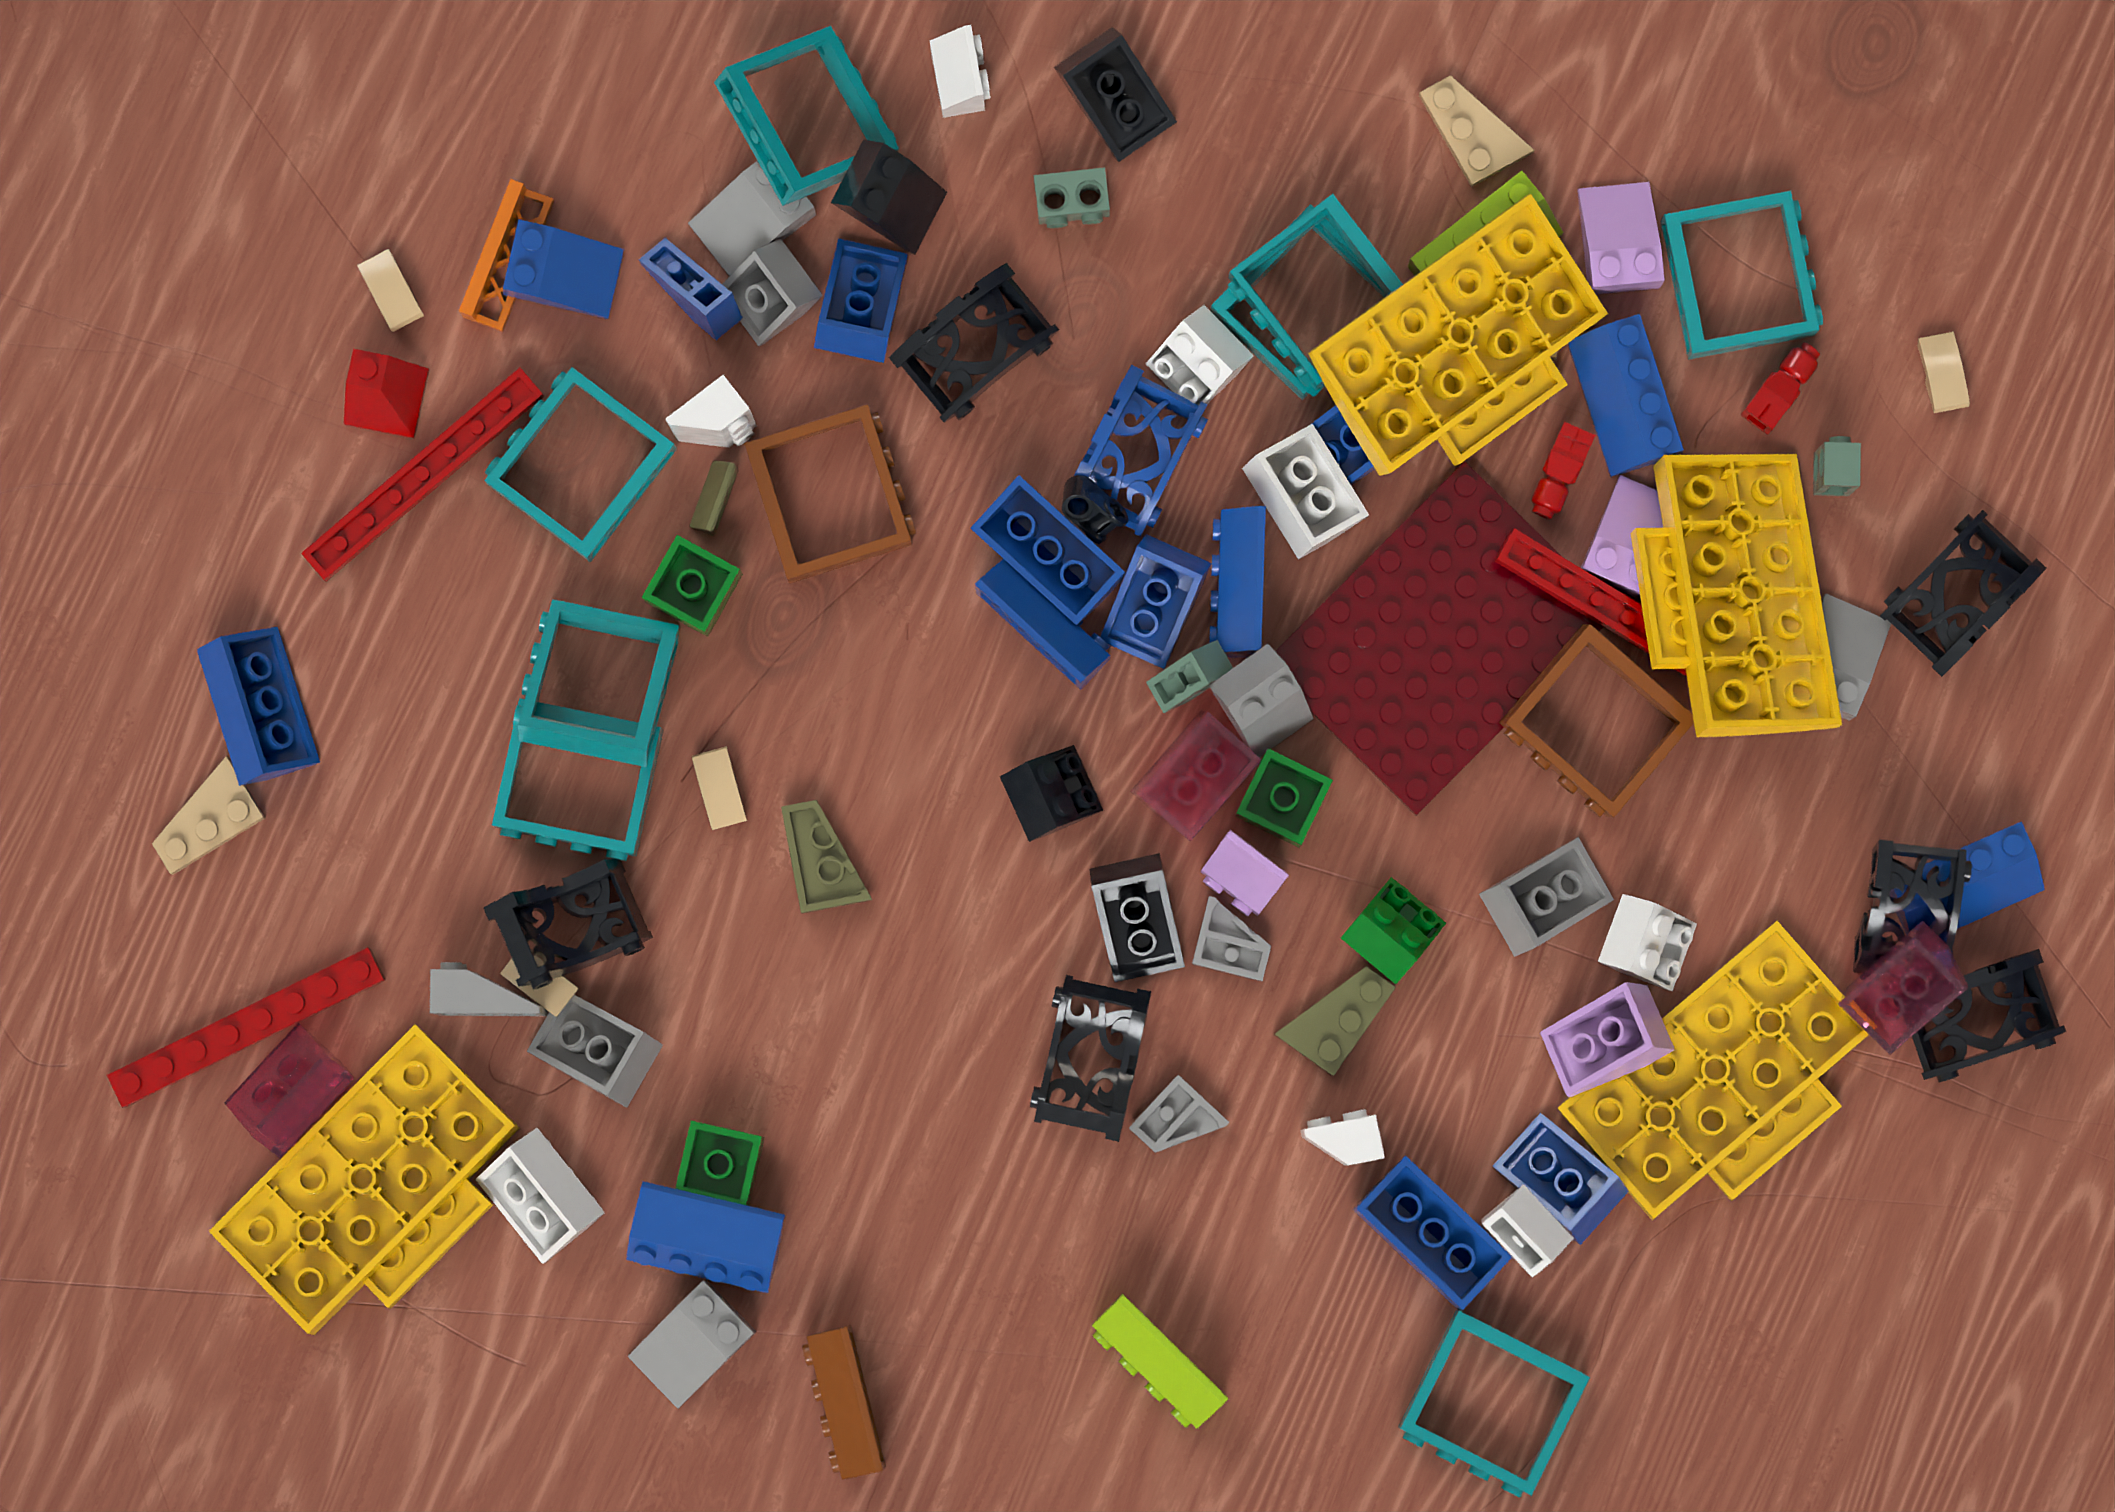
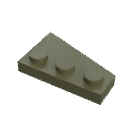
(819, 862)
(1337, 1021)

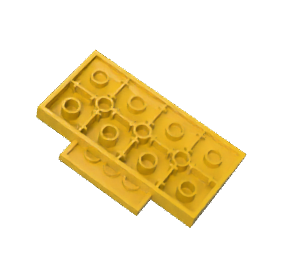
(1461, 343)
(1737, 595)
(1734, 1086)
(371, 1187)

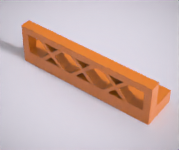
(493, 251)

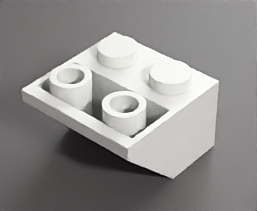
(957, 72)
(1199, 357)
(1647, 942)
(1347, 1141)
(1527, 1230)

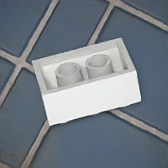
(713, 417)
(1305, 491)
(539, 1195)

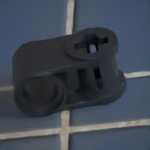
(1095, 513)

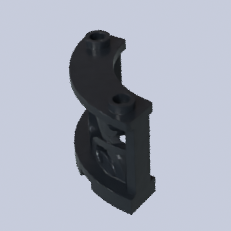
(925, 347)
(1956, 641)
(1891, 873)
(515, 919)
(2014, 974)
(1127, 1022)

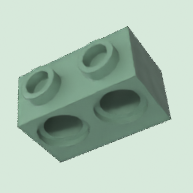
(1071, 186)
(1837, 467)
(1189, 676)

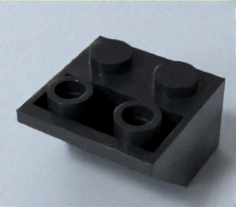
(1051, 793)

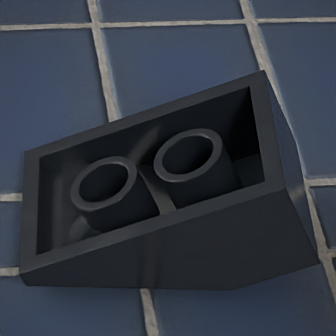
(1115, 94)
(889, 195)
(1136, 917)

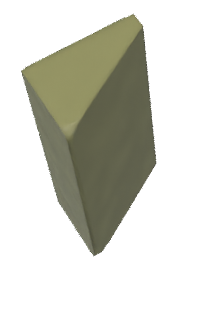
(714, 497)

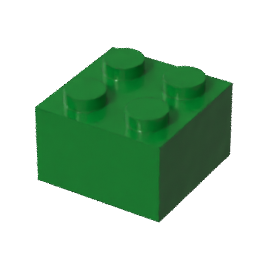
(692, 585)
(1283, 798)
(719, 1163)

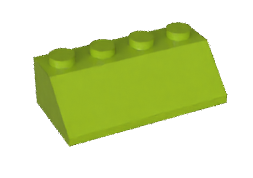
(1482, 214)
(1159, 1361)

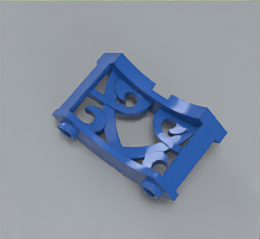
(1129, 401)

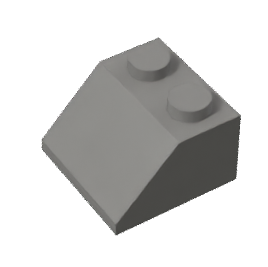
(771, 291)

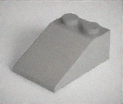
(747, 218)
(1855, 648)
(1262, 700)
(1546, 897)
(467, 993)
(596, 1049)
(691, 1343)

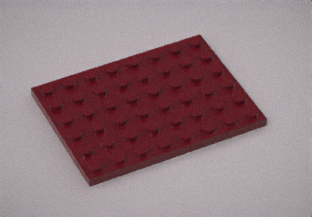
(1430, 641)

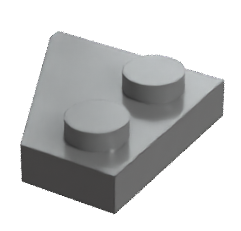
(1230, 944)
(1176, 1117)

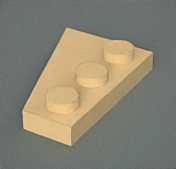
(1472, 132)
(208, 819)

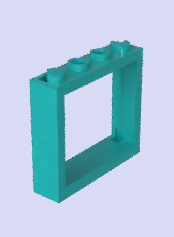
(762, 135)
(1684, 288)
(1227, 301)
(1263, 317)
(626, 498)
(584, 740)
(579, 841)
(1451, 1451)

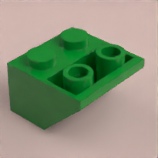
(1393, 930)

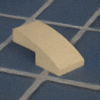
(390, 290)
(1944, 372)
(719, 788)
(551, 997)

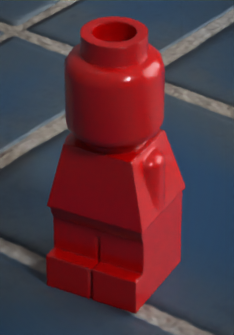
(1782, 388)
(1561, 469)

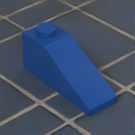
(692, 288)

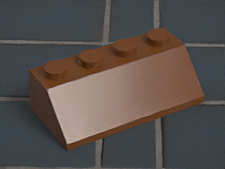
(845, 1402)

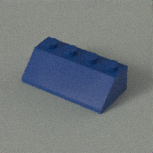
(1625, 395)
(1048, 550)
(1239, 580)
(1043, 624)
(258, 705)
(2002, 874)
(1432, 1233)
(705, 1237)

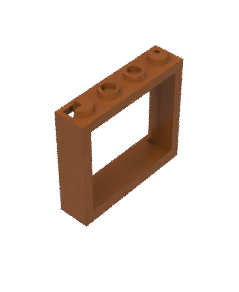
(892, 490)
(1635, 677)

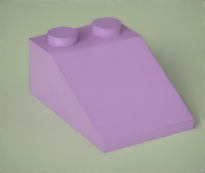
(1620, 238)
(1611, 549)
(1243, 874)
(1607, 1039)

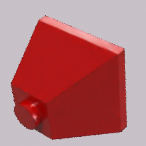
(384, 393)

